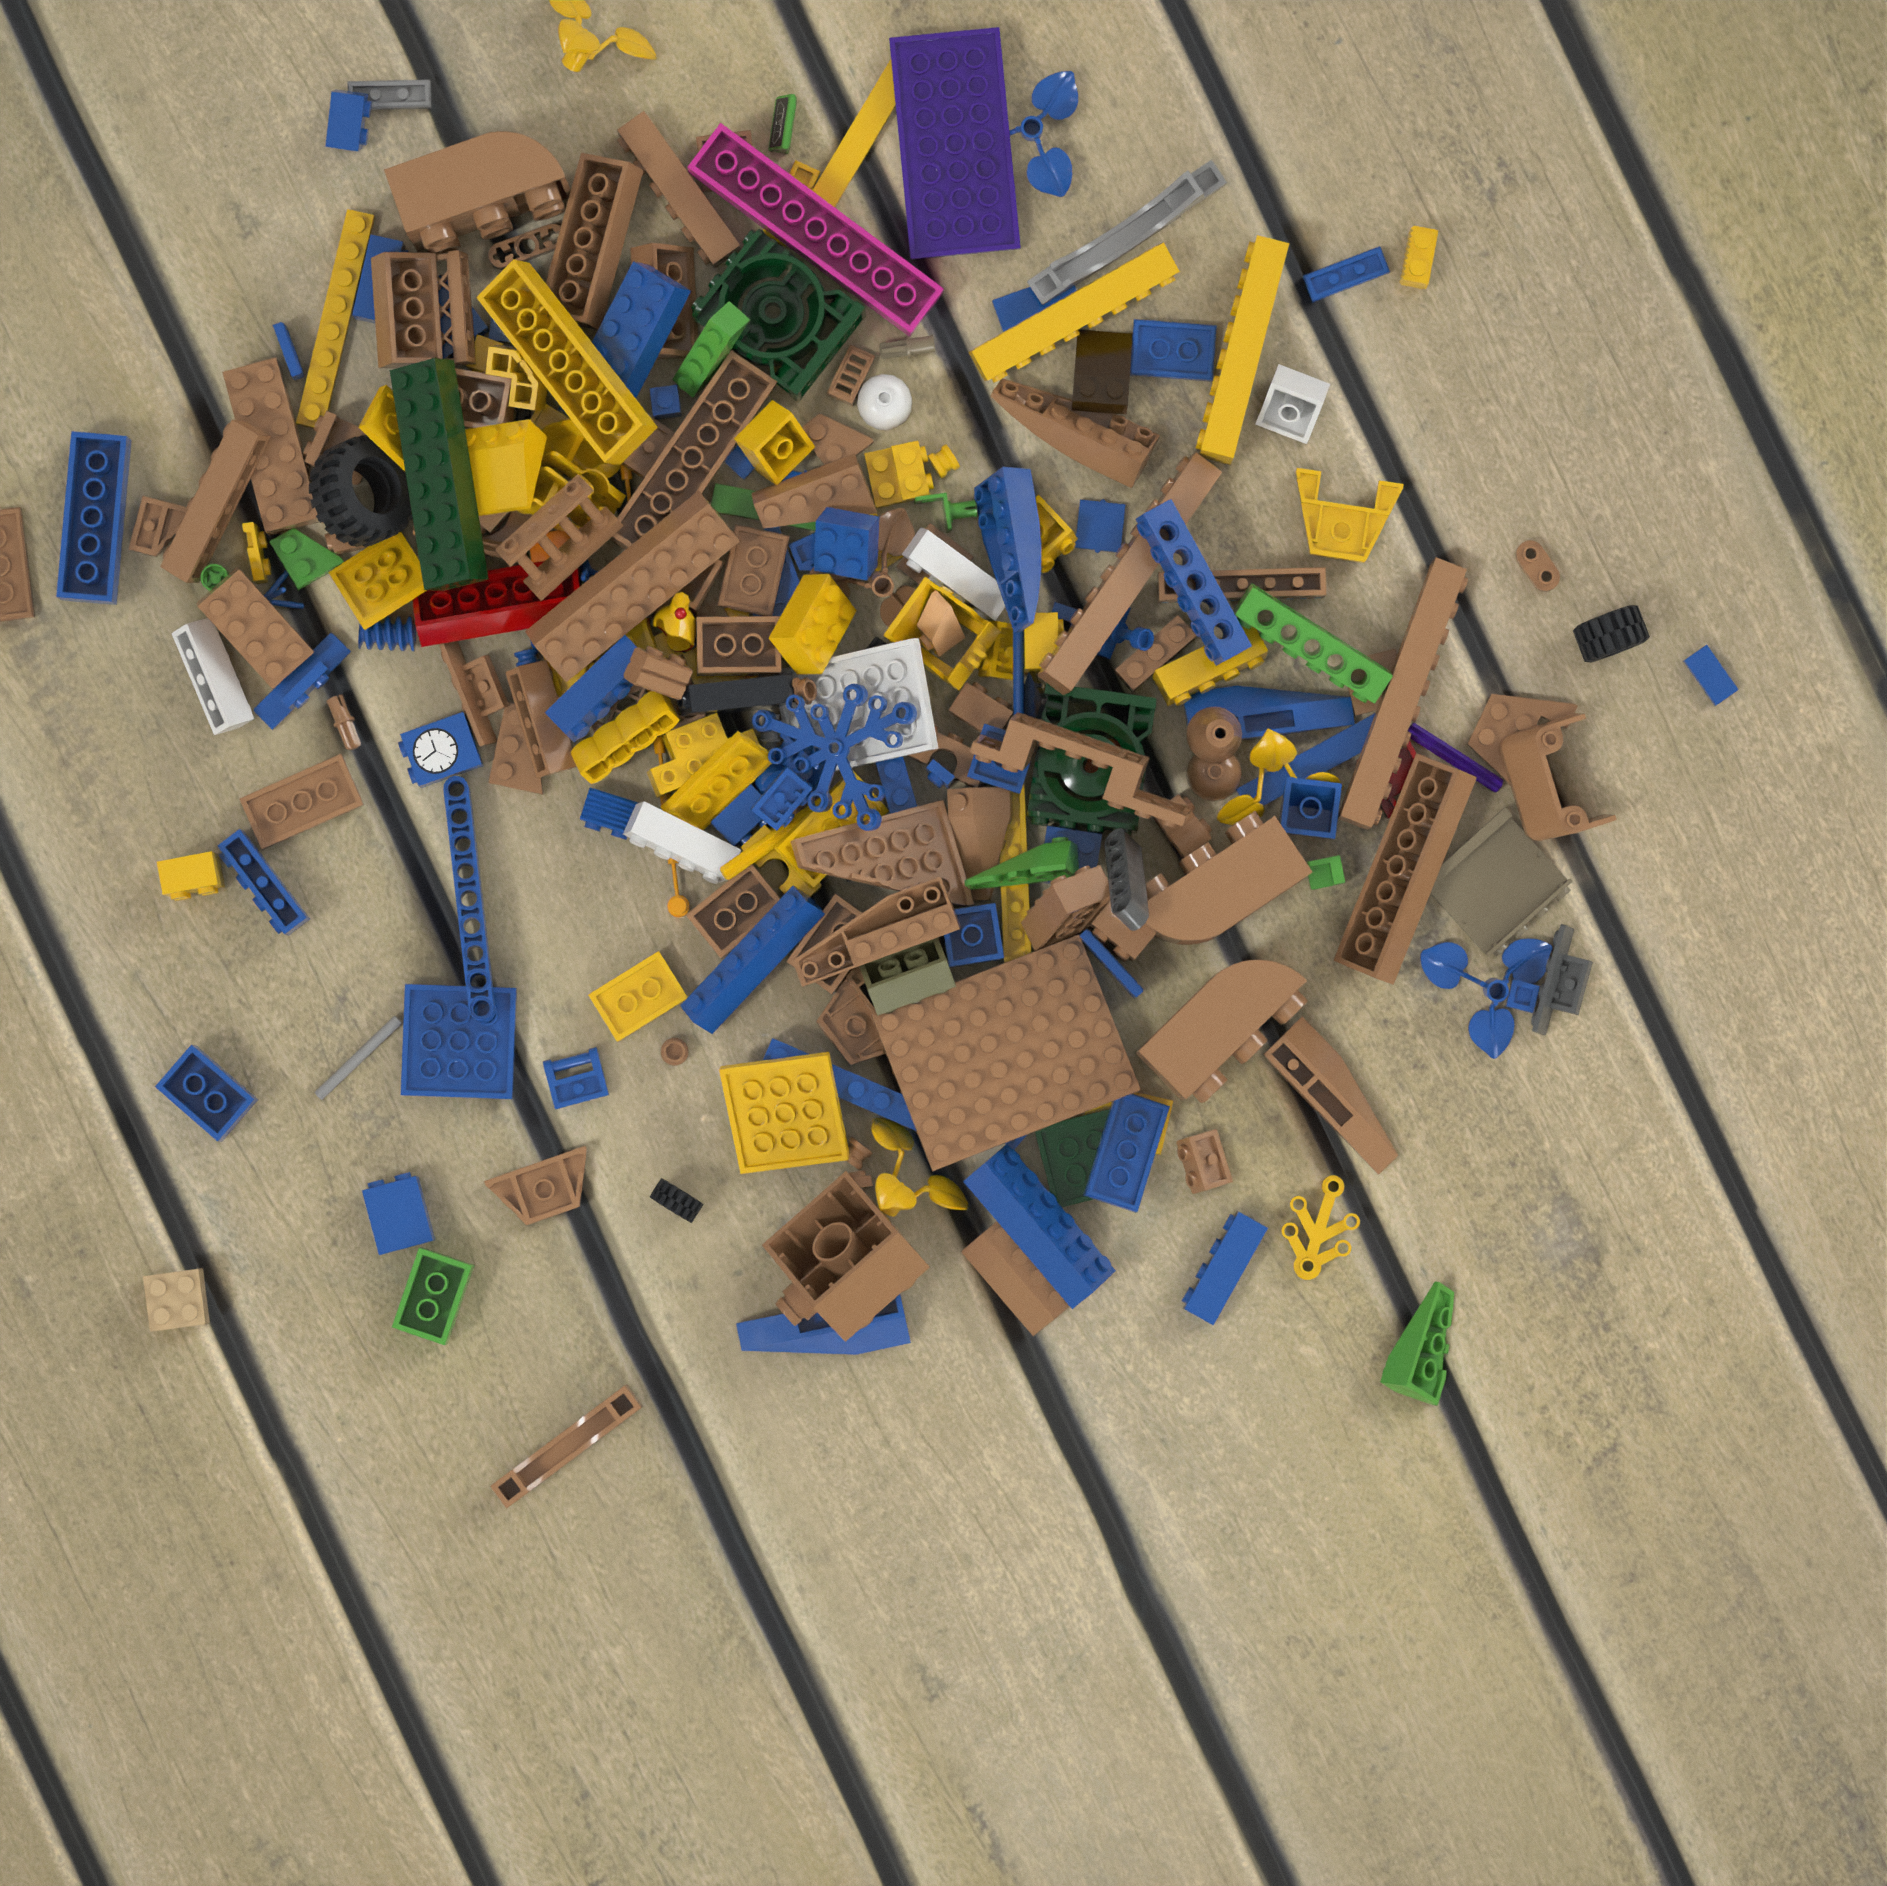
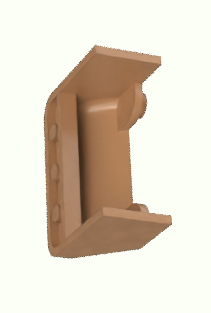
(1533, 784)

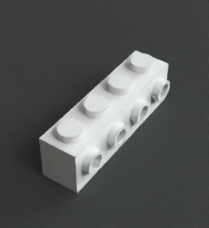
(954, 572)
(212, 676)
(679, 841)

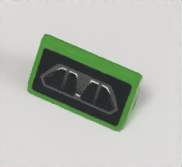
(782, 123)

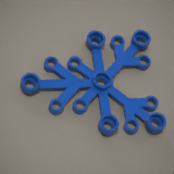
(807, 737)

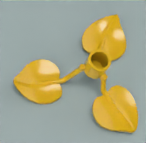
(583, 45)
(1270, 754)
(892, 1193)

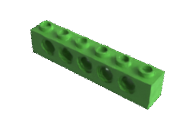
(1367, 689)

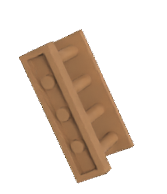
(573, 552)

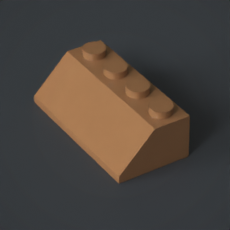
(677, 264)
(406, 308)
(1015, 1278)

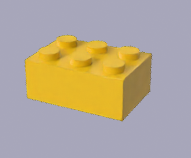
(812, 624)

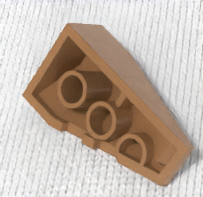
(979, 828)

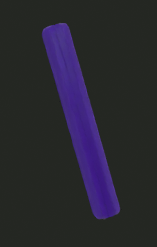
(1455, 757)

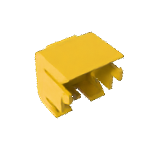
(905, 628)

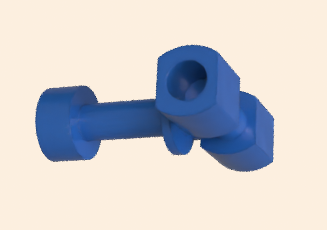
(1139, 638)

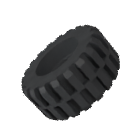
(338, 503)

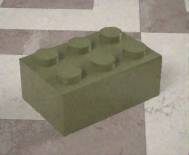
(907, 976)

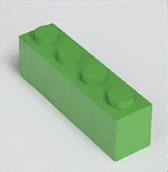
(711, 349)

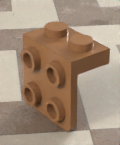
(330, 432)

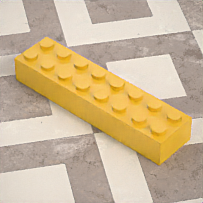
(1244, 347)
(567, 362)

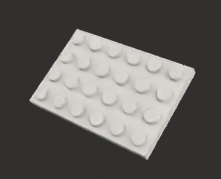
(886, 671)

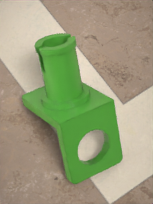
(950, 510)

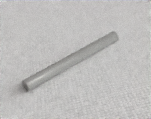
(358, 1057)

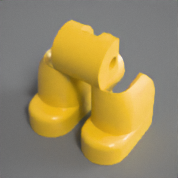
(572, 455)

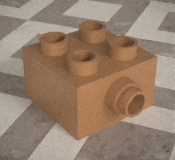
(842, 1259)

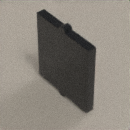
(1033, 696)

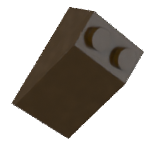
(1102, 372)

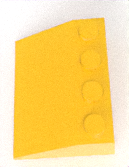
(505, 465)

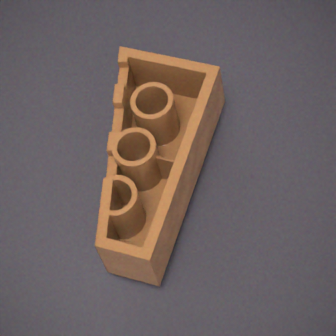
(808, 494)

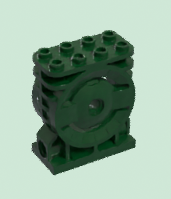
(765, 259)
(1048, 799)

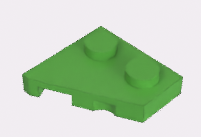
(303, 557)

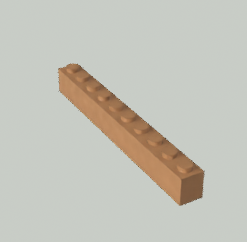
(1122, 580)
(1402, 693)

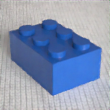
(206, 1093)

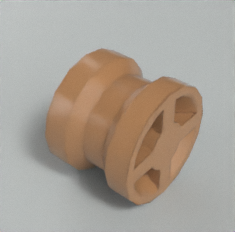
(858, 1153)

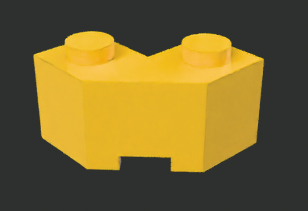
(526, 388)

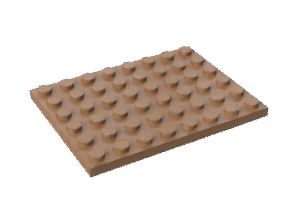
(1006, 1053)

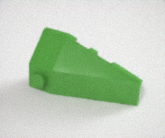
(1034, 866)
(1417, 1357)

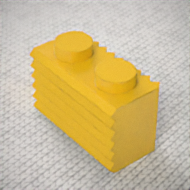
(1419, 257)

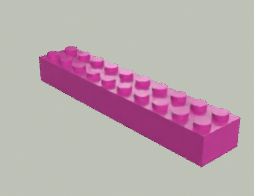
(815, 230)

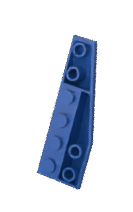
(1012, 540)
(1274, 710)
(817, 1336)

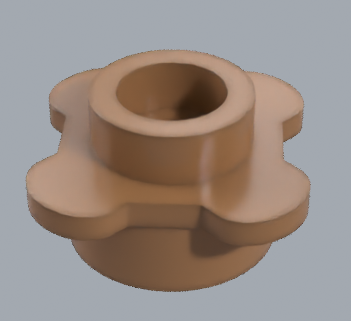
(804, 688)

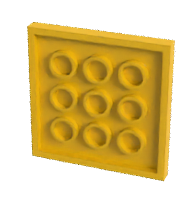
(784, 1112)

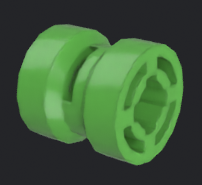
(212, 575)

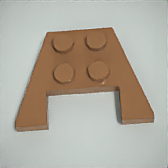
(1508, 715)
(849, 1022)

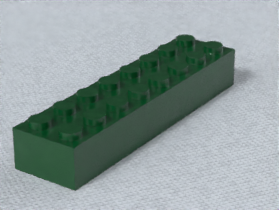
(439, 474)

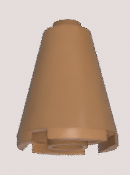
(1202, 736)

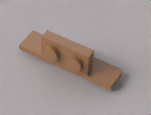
(477, 688)

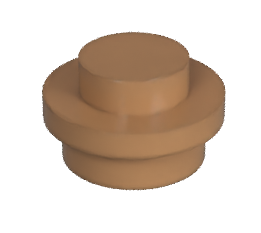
(674, 1051)

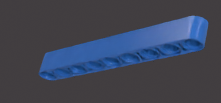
(465, 886)

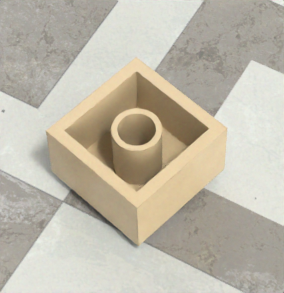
(176, 1299)

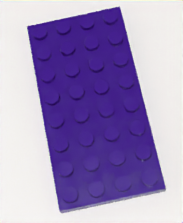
(954, 143)

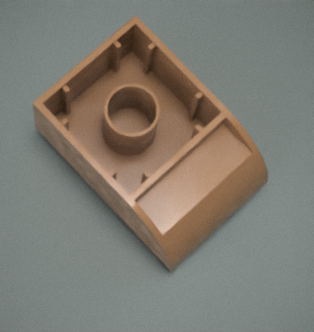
(475, 189)
(1225, 885)
(1221, 1023)

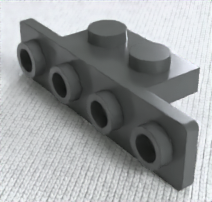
(1564, 982)

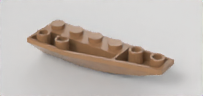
(1094, 439)
(881, 930)
(1330, 1089)

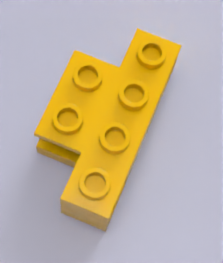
(689, 750)

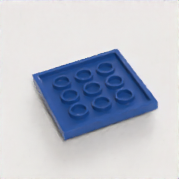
(450, 1051)

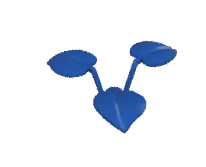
(1059, 98)
(1492, 1028)

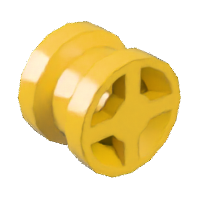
(943, 461)

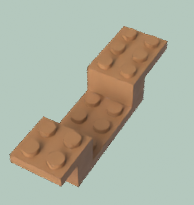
(1125, 778)

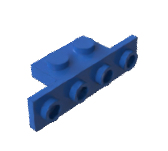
(296, 687)

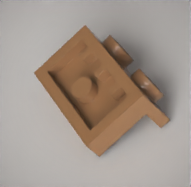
(1204, 1161)

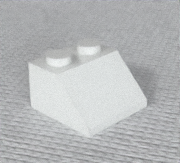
(1292, 404)

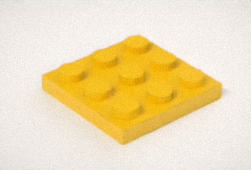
(379, 579)

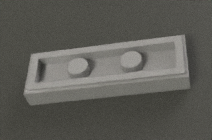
(395, 93)

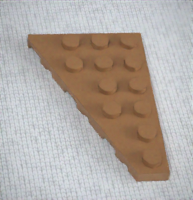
(896, 856)

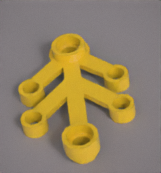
(1318, 1232)

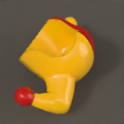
(677, 623)

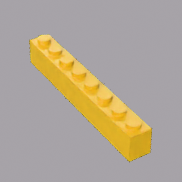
(1074, 311)

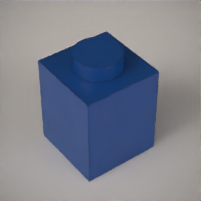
(665, 402)

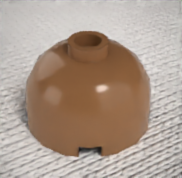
(1213, 779)

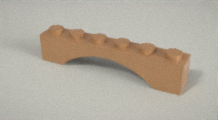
(566, 1446)

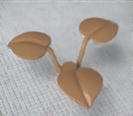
(894, 537)

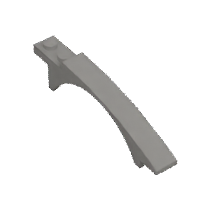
(1150, 219)

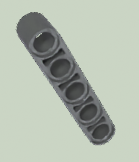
(1126, 879)

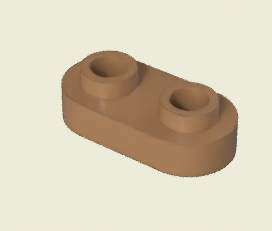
(1535, 567)

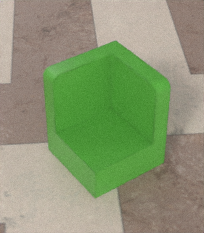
(1326, 872)

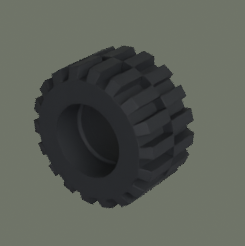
(1611, 633)

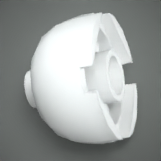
(884, 402)

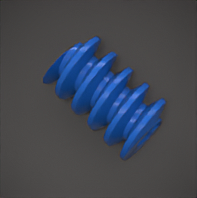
(390, 634)

